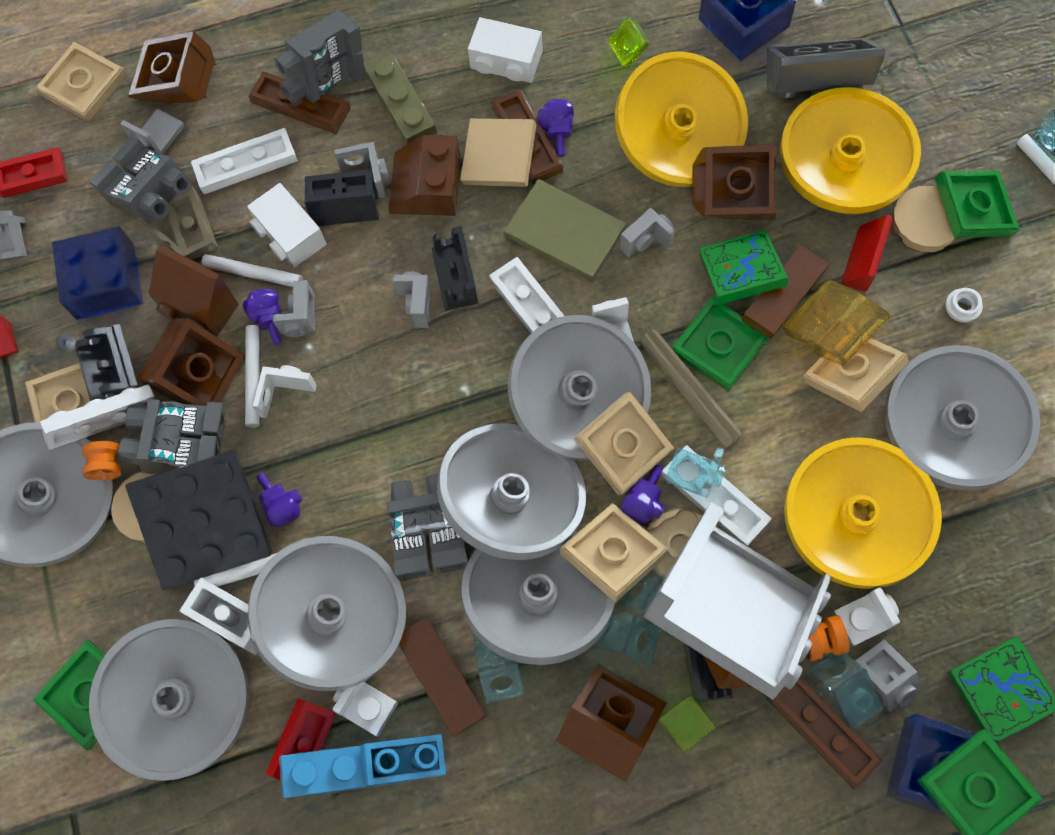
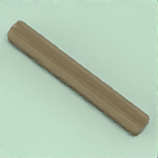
(690, 388)

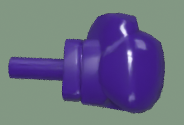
(557, 121)
(260, 308)
(642, 500)
(278, 505)

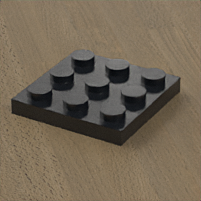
(198, 519)

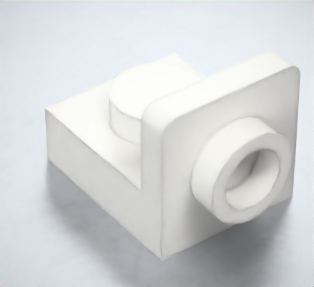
(868, 616)
(365, 707)

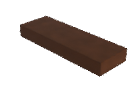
(326, 113)
(544, 159)
(775, 306)
(440, 677)
(826, 732)

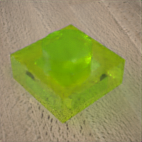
(628, 41)
(686, 724)

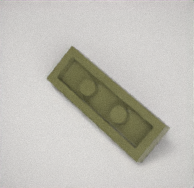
(399, 98)

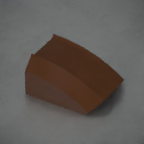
(173, 69)
(735, 182)

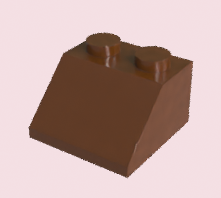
(426, 177)
(190, 291)
(190, 364)
(611, 722)

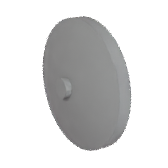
(570, 376)
(963, 417)
(509, 493)
(45, 499)
(533, 607)
(326, 613)
(169, 699)

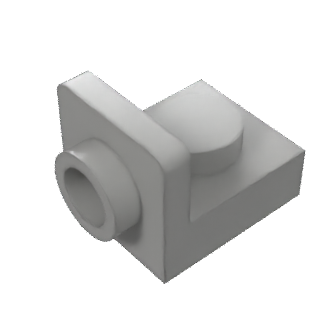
(644, 230)
(11, 236)
(418, 296)
(301, 309)
(890, 675)

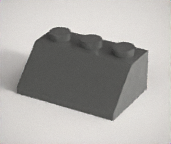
(823, 66)

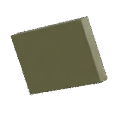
(565, 230)

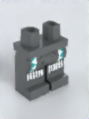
(321, 58)
(144, 185)
(172, 434)
(411, 523)

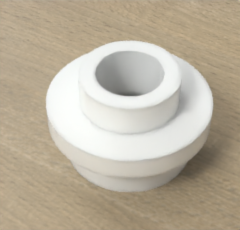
(968, 297)

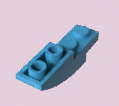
(362, 766)

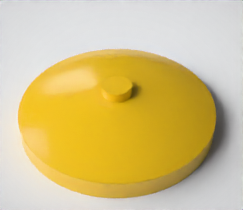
(676, 109)
(850, 150)
(862, 513)

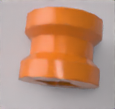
(101, 460)

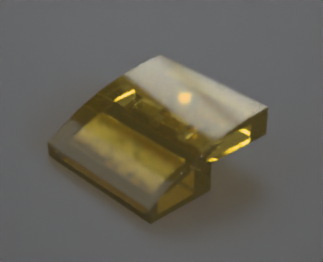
(836, 322)

